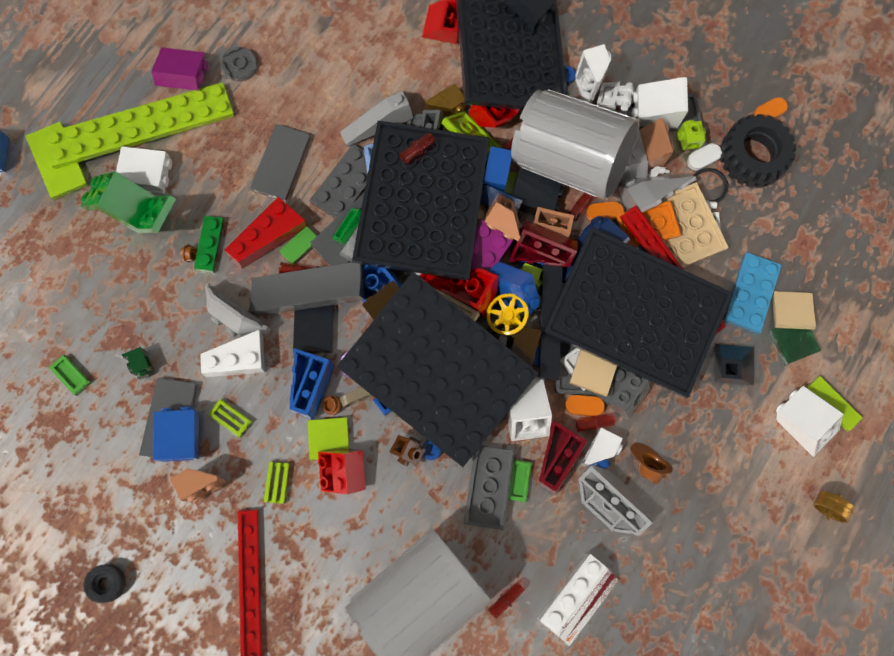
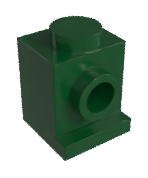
(139, 362)

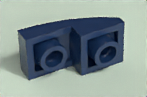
(490, 192)

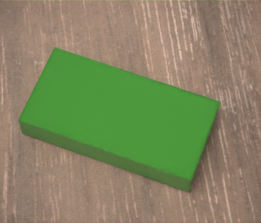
(298, 246)
(69, 375)
(520, 481)

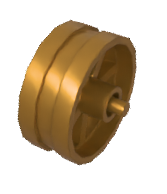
(833, 506)

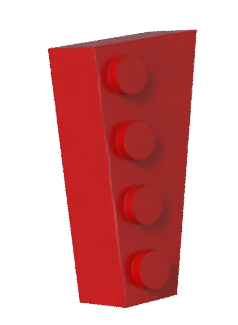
(265, 233)

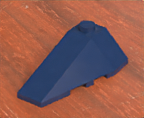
(603, 225)

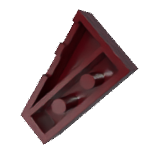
(543, 246)
(560, 457)

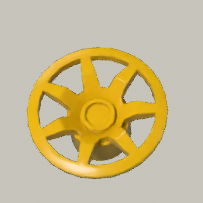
(508, 315)

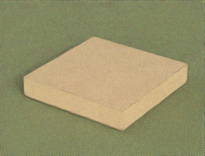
(793, 310)
(592, 373)

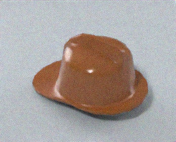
(650, 464)

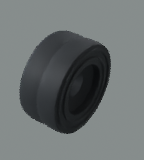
(92, 583)

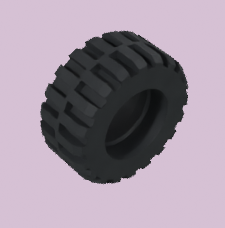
(772, 136)

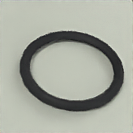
(721, 176)

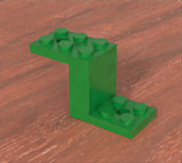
(127, 202)

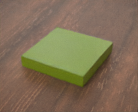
(327, 435)

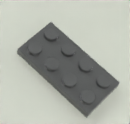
(343, 184)

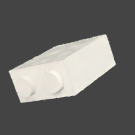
(145, 168)

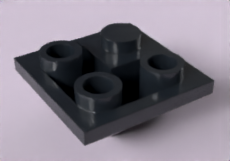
(734, 364)

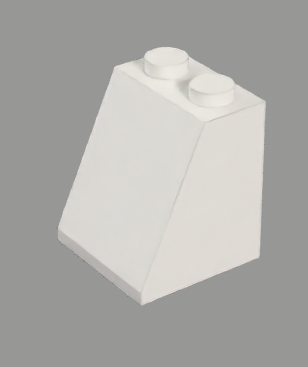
(661, 100)
(531, 413)
(809, 419)

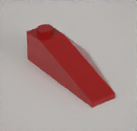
(491, 116)
(474, 293)

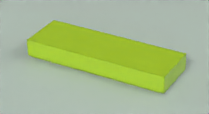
(828, 394)

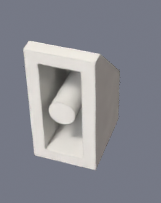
(603, 447)

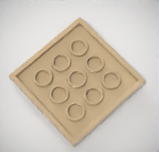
(698, 228)

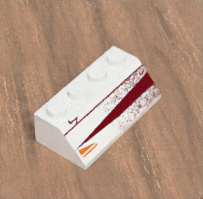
(578, 598)

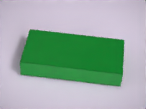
(347, 227)

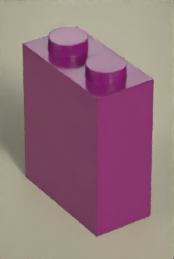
(179, 68)

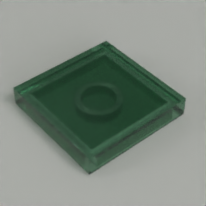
(794, 343)

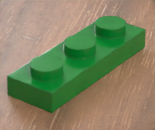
(209, 244)

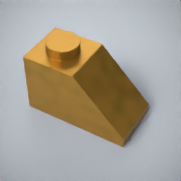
(449, 101)

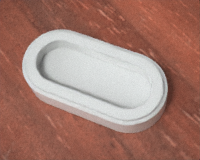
(704, 157)

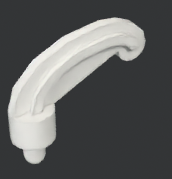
(657, 170)

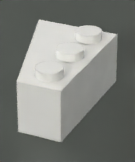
(235, 357)

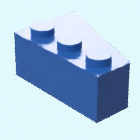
(309, 382)

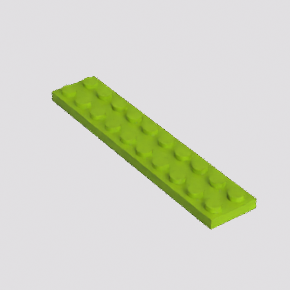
(137, 125)

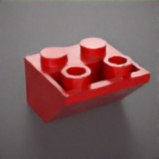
(442, 22)
(341, 471)

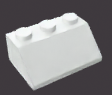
(592, 71)

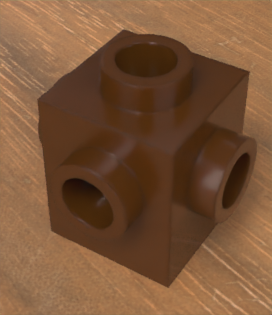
(411, 451)

